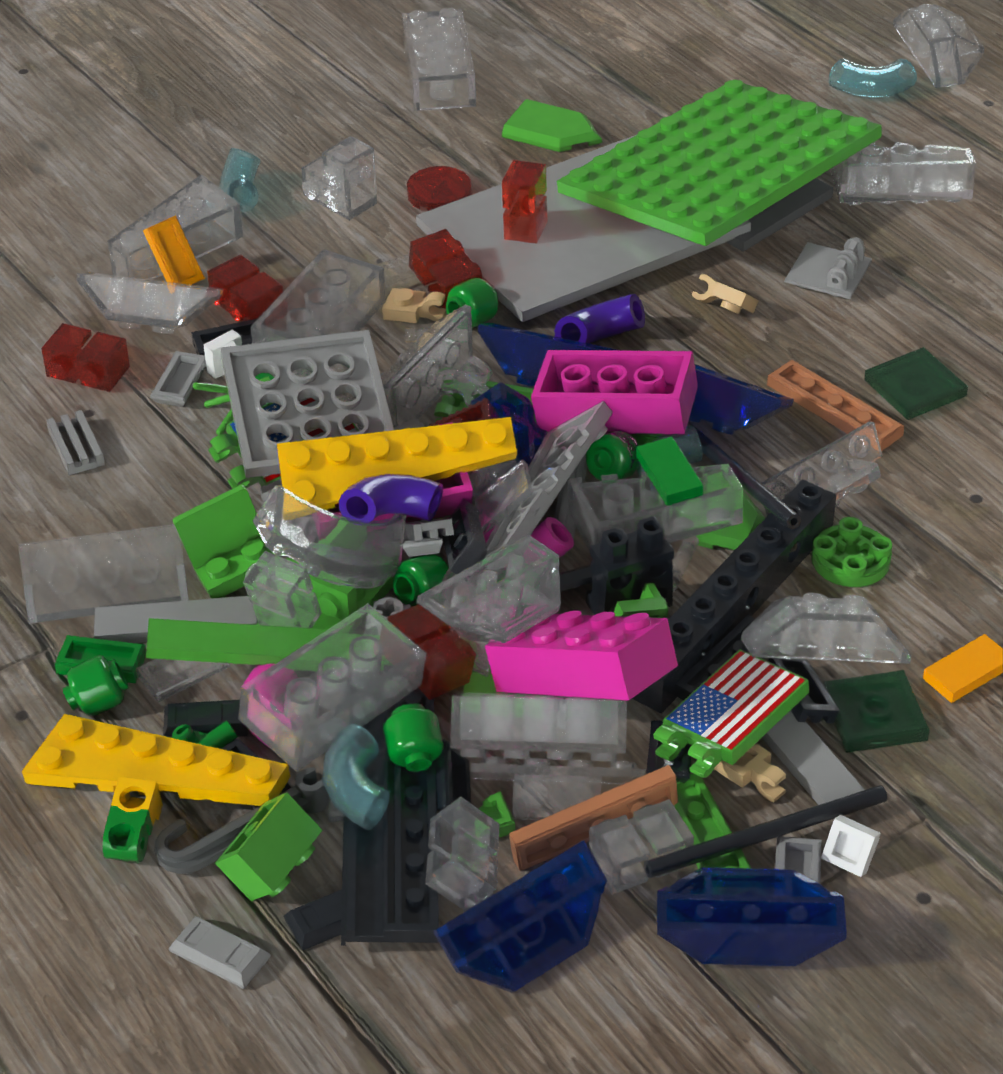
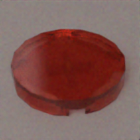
(437, 187)

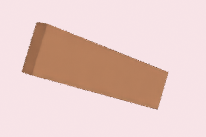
(832, 402)
(570, 826)

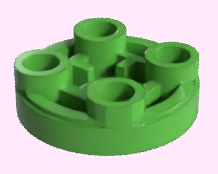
(851, 554)

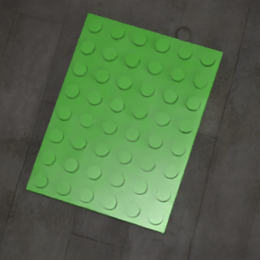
(719, 161)

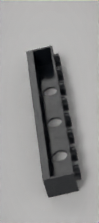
(741, 585)

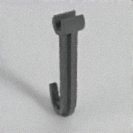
(307, 793)

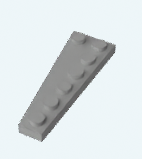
(549, 471)

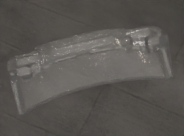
(329, 544)

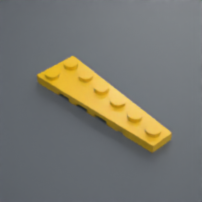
(328, 466)
(101, 752)

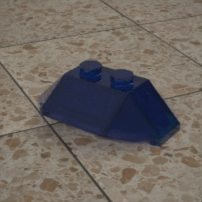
(523, 351)
(732, 402)
(750, 916)
(527, 922)

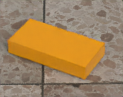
(173, 252)
(966, 668)

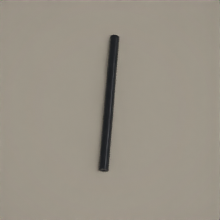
(750, 483)
(764, 831)

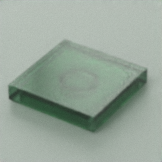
(915, 383)
(877, 711)

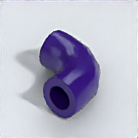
(602, 320)
(391, 495)

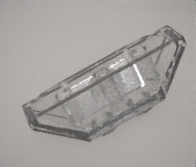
(940, 43)
(147, 301)
(499, 593)
(823, 630)

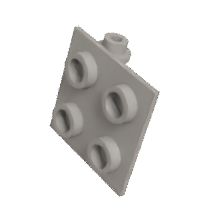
(830, 269)

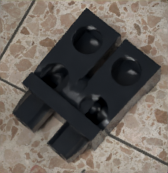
(629, 561)

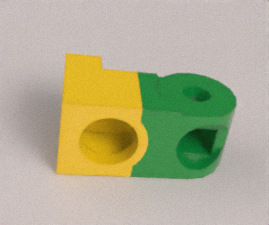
(131, 819)

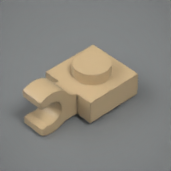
(731, 298)
(409, 305)
(755, 767)

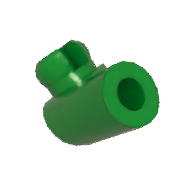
(217, 738)

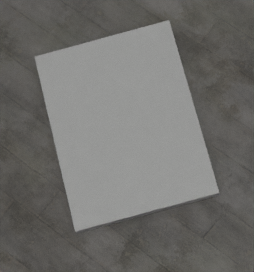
(576, 254)

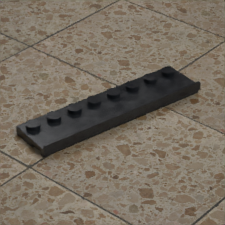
(387, 865)

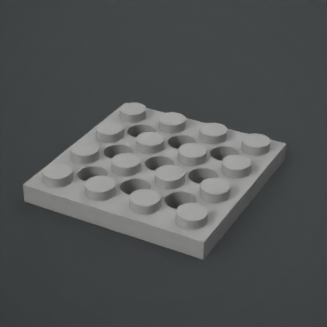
(286, 389)

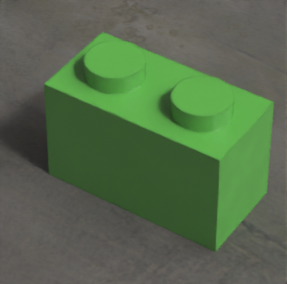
(269, 848)

